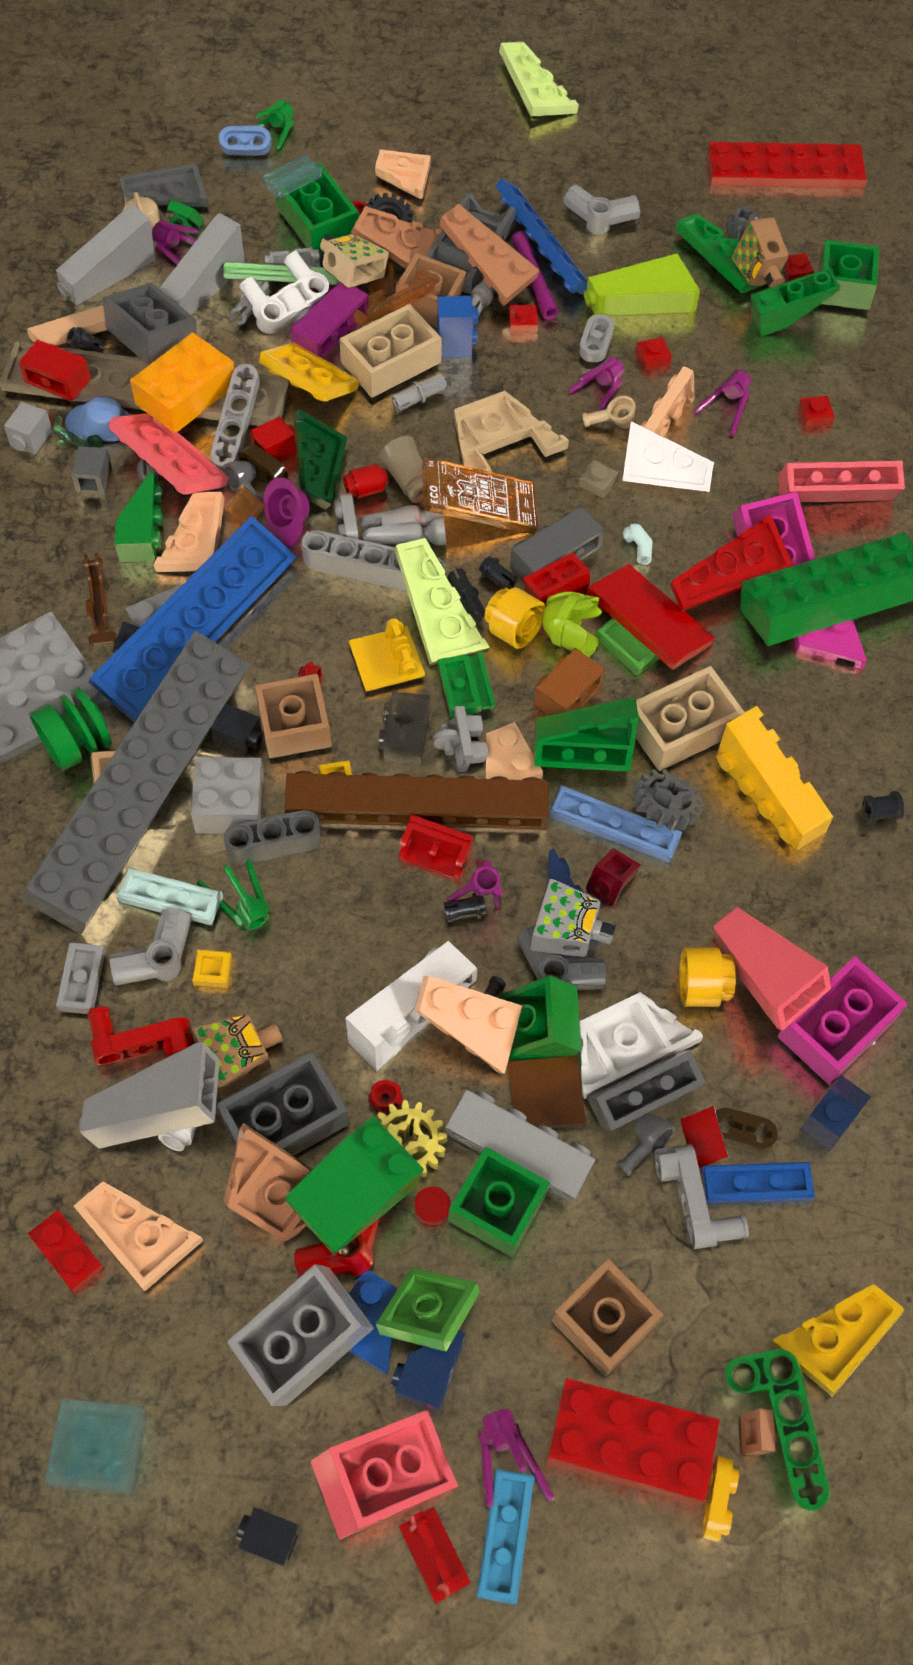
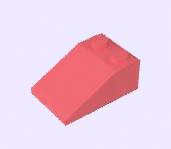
(382, 1473)

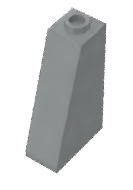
(108, 257)
(201, 269)
(156, 1100)

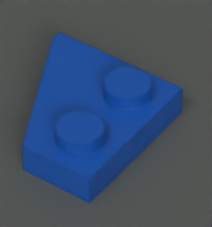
(372, 1297)

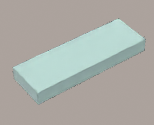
(160, 893)

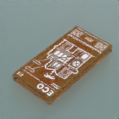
(479, 496)

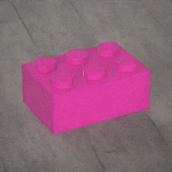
(843, 1021)

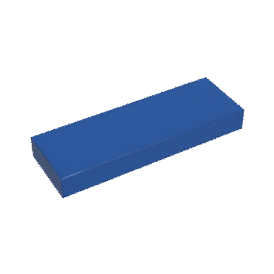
(757, 1183)

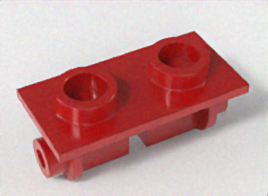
(434, 1554)

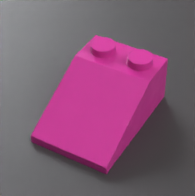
(788, 519)

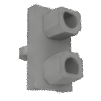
(456, 739)

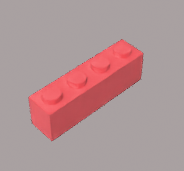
(842, 481)

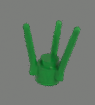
(279, 116)
(251, 911)

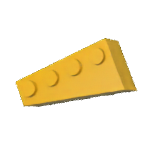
(772, 780)

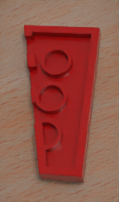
(749, 555)

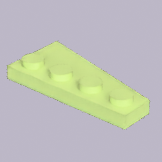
(535, 83)
(439, 614)

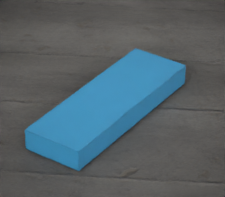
(505, 1537)

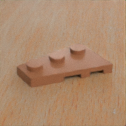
(394, 235)

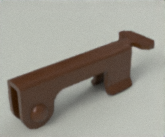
(96, 606)

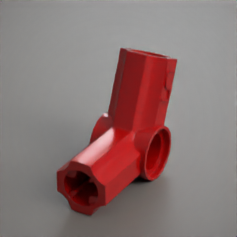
(341, 1262)

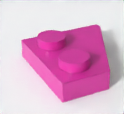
(834, 642)

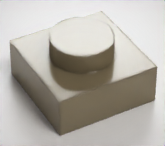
(598, 479)

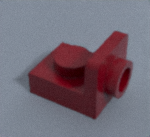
(611, 876)

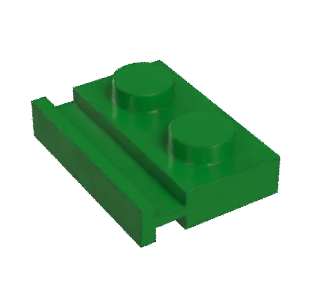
(466, 683)

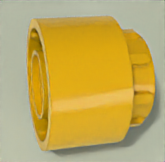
(514, 616)
(706, 977)

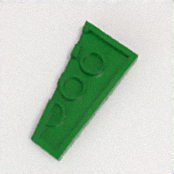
(714, 247)

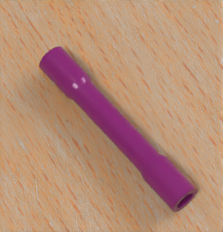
(543, 295)

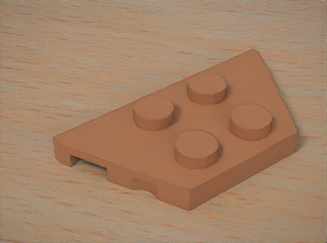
(260, 1182)

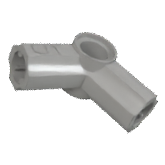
(599, 211)
(168, 941)

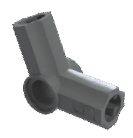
(581, 972)

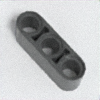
(261, 849)

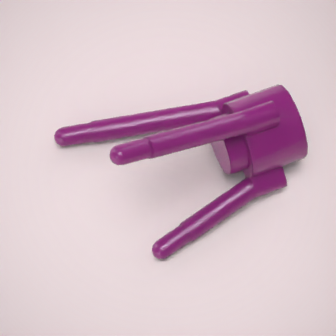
(167, 236)
(606, 374)
(734, 387)
(483, 883)
(505, 1434)

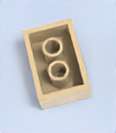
(390, 350)
(685, 717)

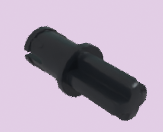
(468, 594)

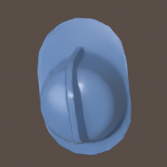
(94, 418)

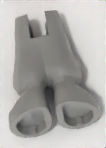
(403, 526)

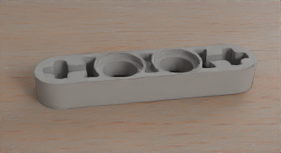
(233, 417)

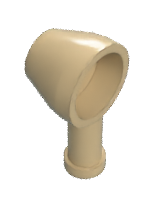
(616, 410)

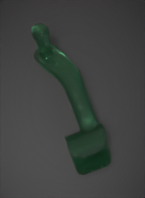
(91, 441)

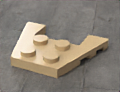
(497, 423)

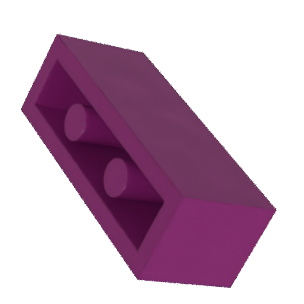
(329, 320)

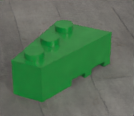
(588, 737)

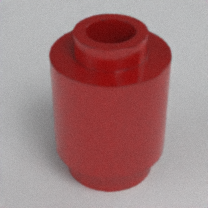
(365, 481)

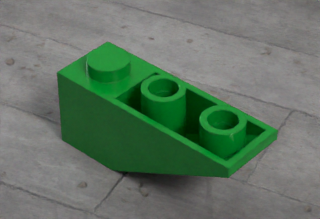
(787, 303)
(137, 524)

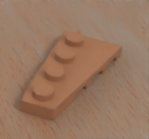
(497, 261)

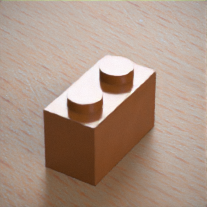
(569, 684)

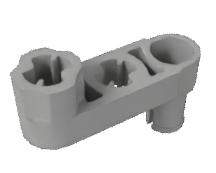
(681, 1165)

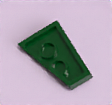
(318, 457)

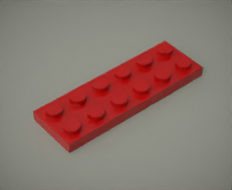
(786, 165)

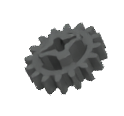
(668, 799)

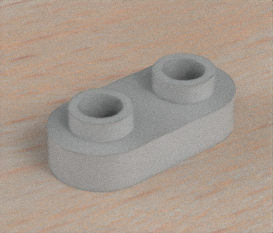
(596, 338)
(345, 509)

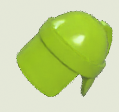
(563, 621)

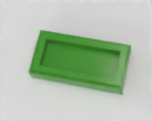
(625, 647)

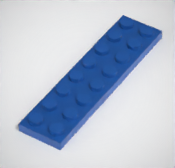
(204, 604)

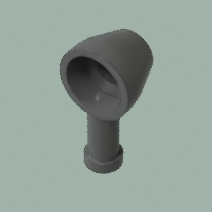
(241, 474)
(653, 1134)

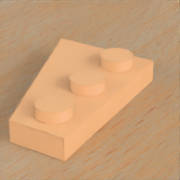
(679, 391)
(195, 536)

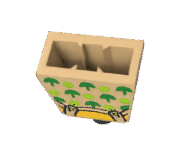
(353, 259)

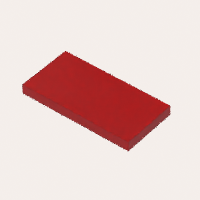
(651, 616)

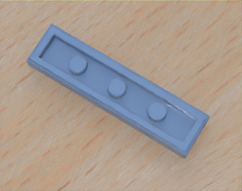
(614, 824)

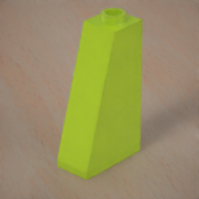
(644, 288)

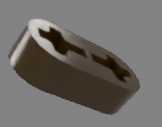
(266, 466)
(749, 1123)

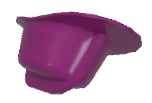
(285, 510)

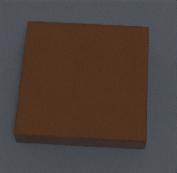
(548, 1091)

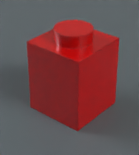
(275, 438)

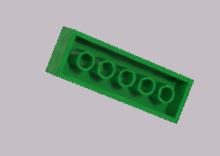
(830, 589)

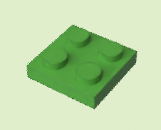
(428, 1309)

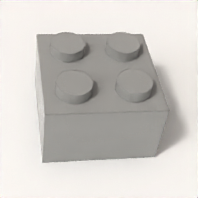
(226, 793)

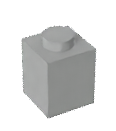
(28, 428)

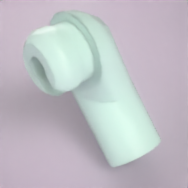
(643, 541)

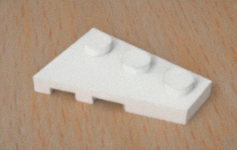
(664, 462)

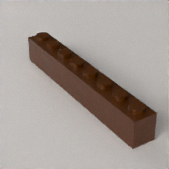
(446, 801)

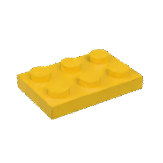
(308, 371)

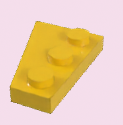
(842, 1337)

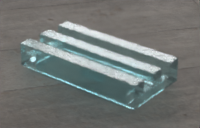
(292, 176)

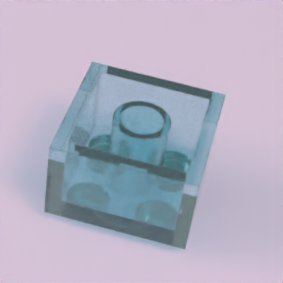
(96, 1447)

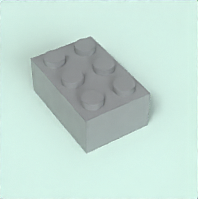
(300, 1335)

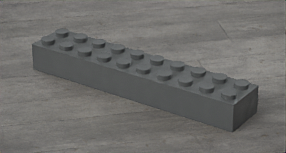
(135, 784)

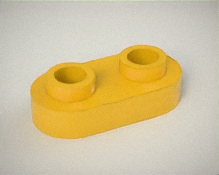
(717, 1517)

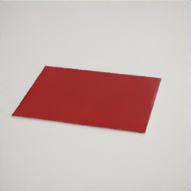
(705, 1135)

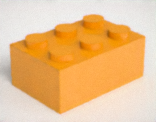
(182, 382)

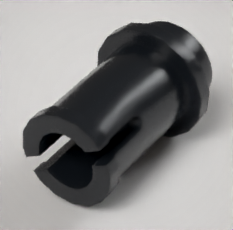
(79, 339)
(497, 573)
(465, 908)

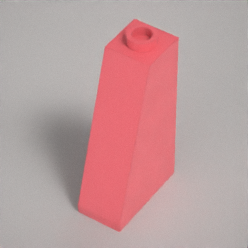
(771, 967)

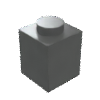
(91, 470)

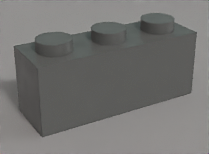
(572, 533)
(646, 1090)

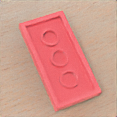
(168, 453)

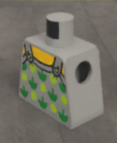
(569, 922)

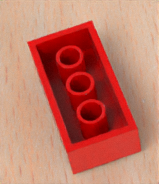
(633, 1442)

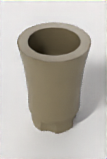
(405, 465)

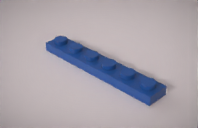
(540, 233)

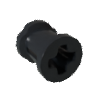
(883, 807)

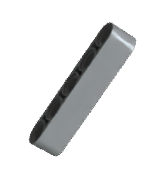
(353, 559)

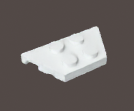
(628, 1040)

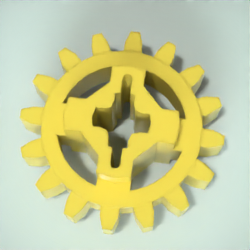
(421, 1144)

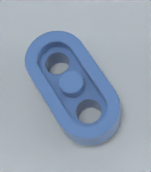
(246, 138)

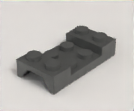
(446, 251)

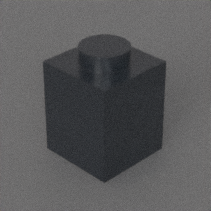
(237, 730)
(268, 1537)

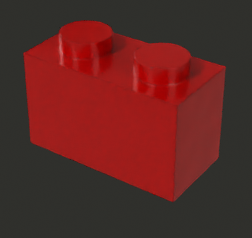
(55, 370)

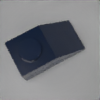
(835, 1112)
(427, 1375)

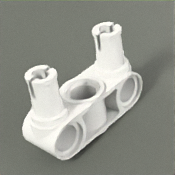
(290, 302)

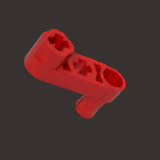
(110, 1048)

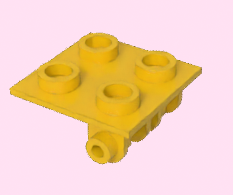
(387, 657)

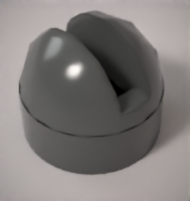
(141, 467)

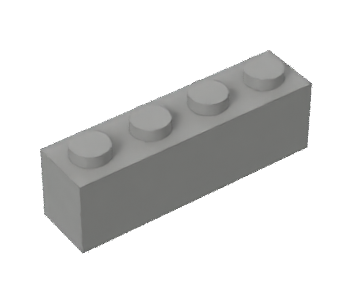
(483, 1124)

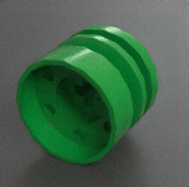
(71, 728)

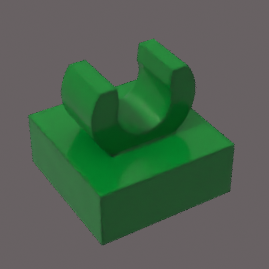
(184, 214)

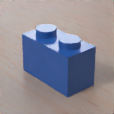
(455, 326)

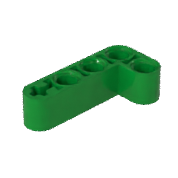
(787, 1429)

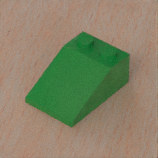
(355, 1185)

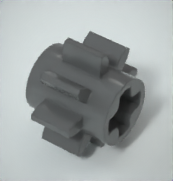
(739, 221)

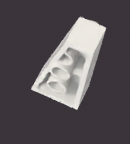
(389, 1019)

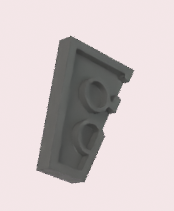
(162, 185)

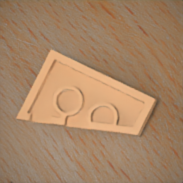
(472, 1018)
(136, 1235)

